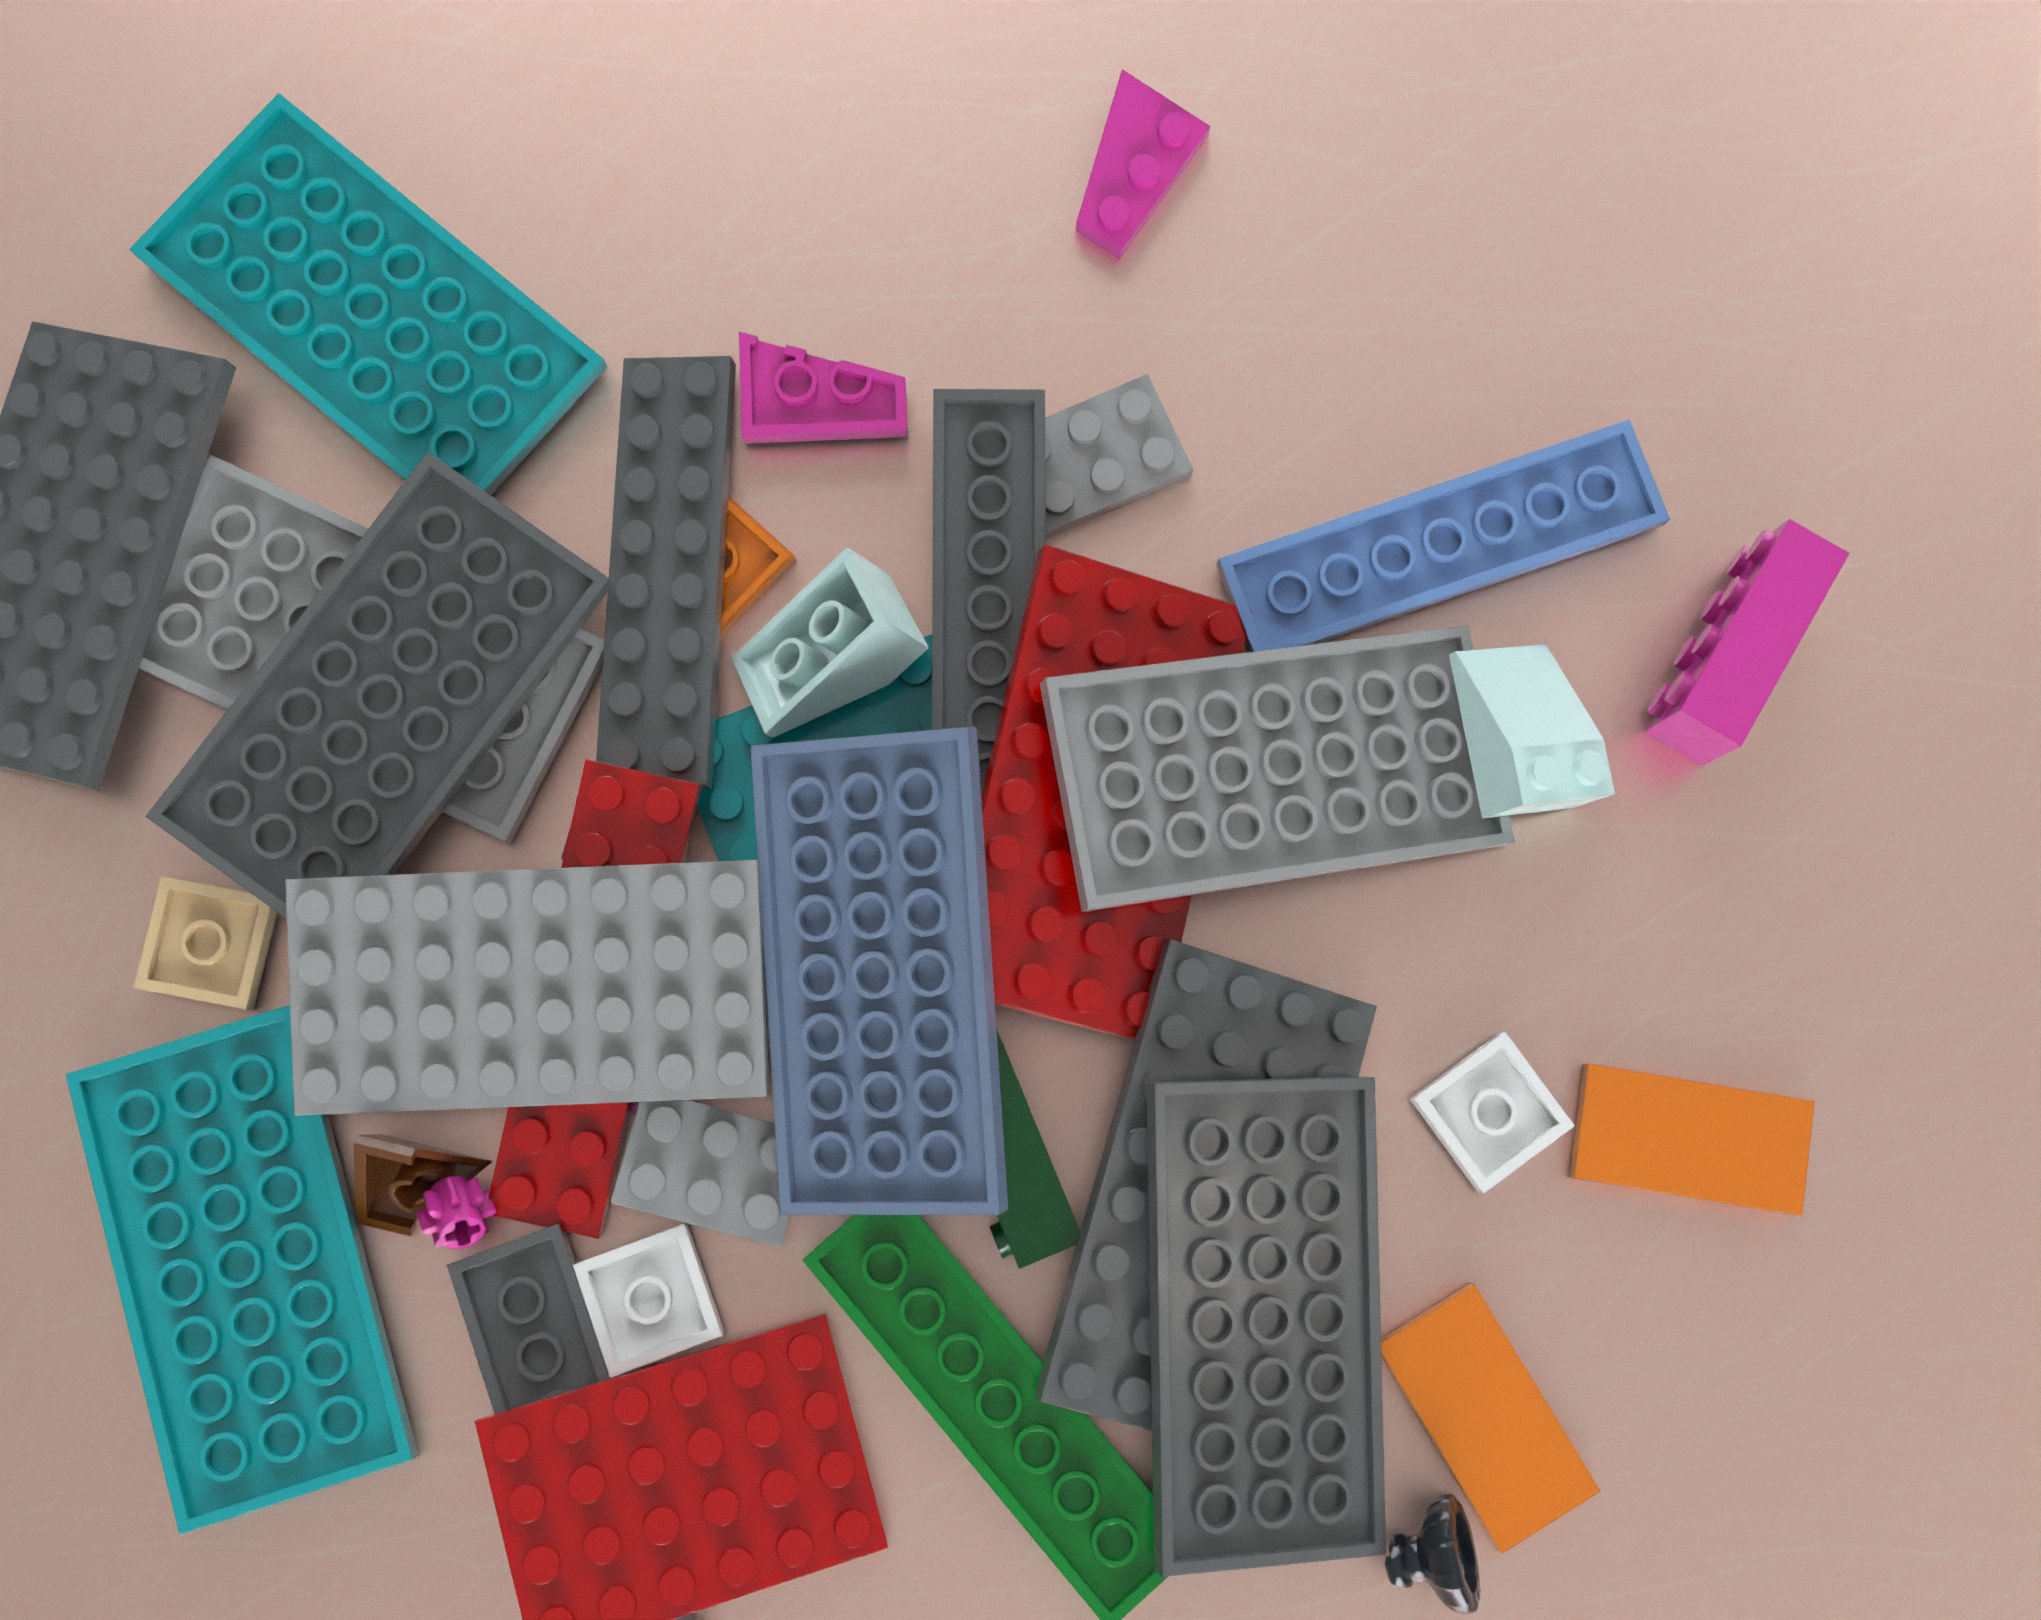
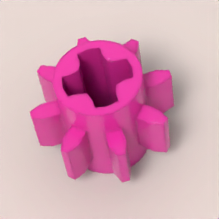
(456, 1212)

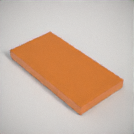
(1692, 1139)
(1487, 1418)

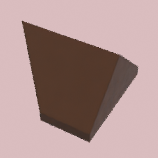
(394, 1176)

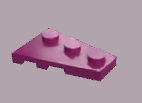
(1136, 164)
(813, 398)

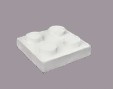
(1492, 1112)
(648, 1300)

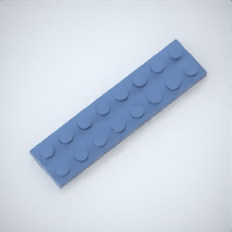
(1444, 540)

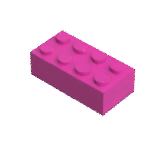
(1744, 642)

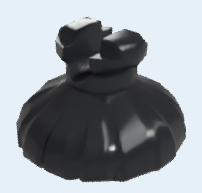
(1439, 1555)

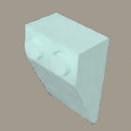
(829, 645)
(1527, 733)

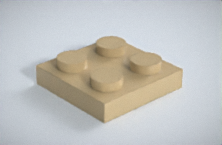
(205, 943)

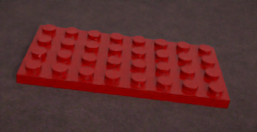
(1045, 950)

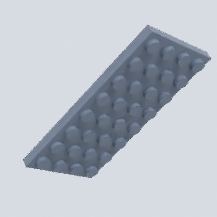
(879, 975)

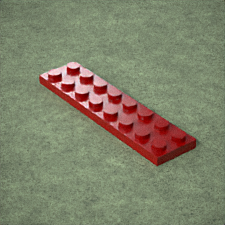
(565, 1158)

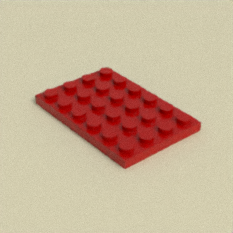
(683, 1481)

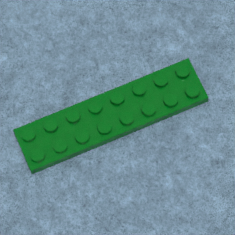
(980, 1388)

